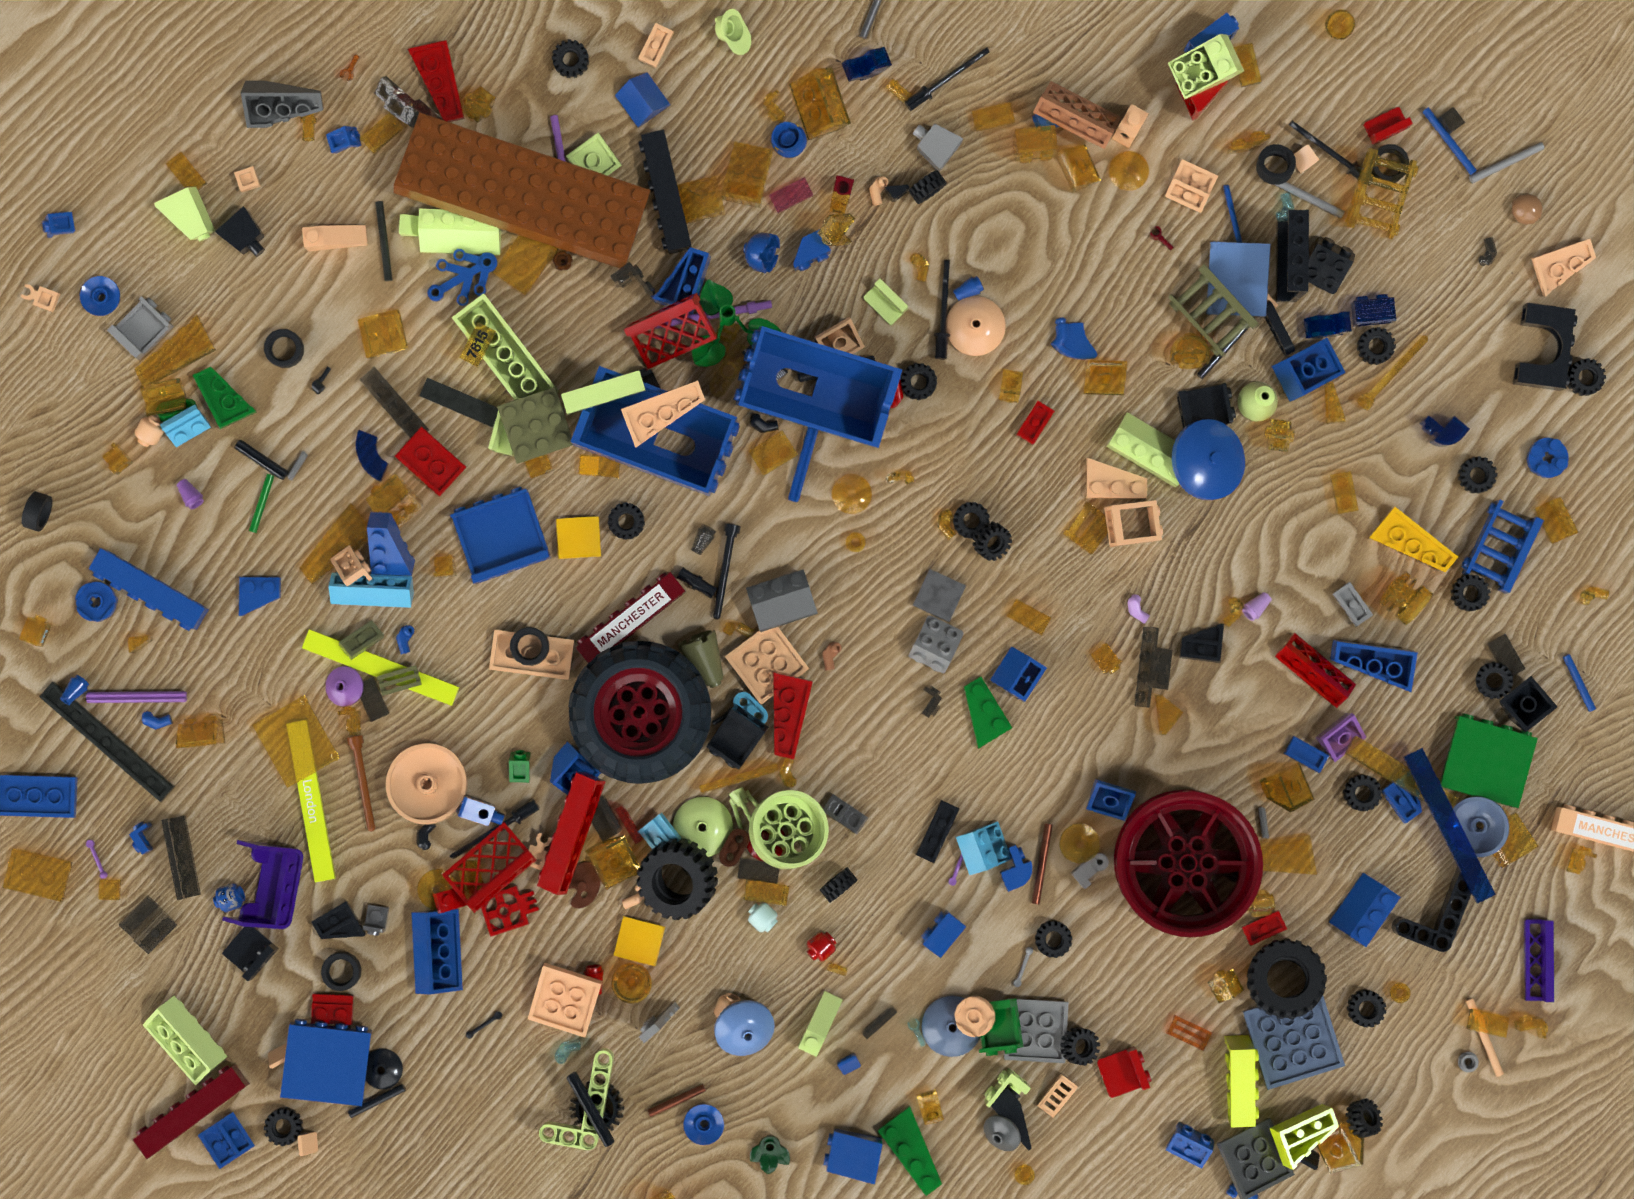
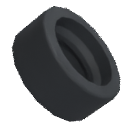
(1400, 153)
(1276, 178)
(295, 359)
(36, 511)
(514, 646)
(326, 969)

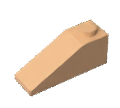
(334, 237)

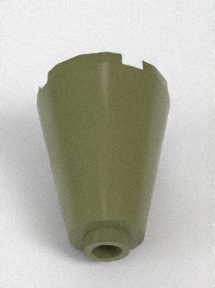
(704, 654)

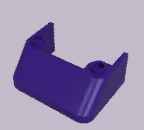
(275, 889)

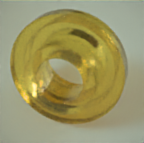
(860, 537)
(1406, 993)

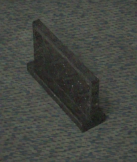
(181, 857)

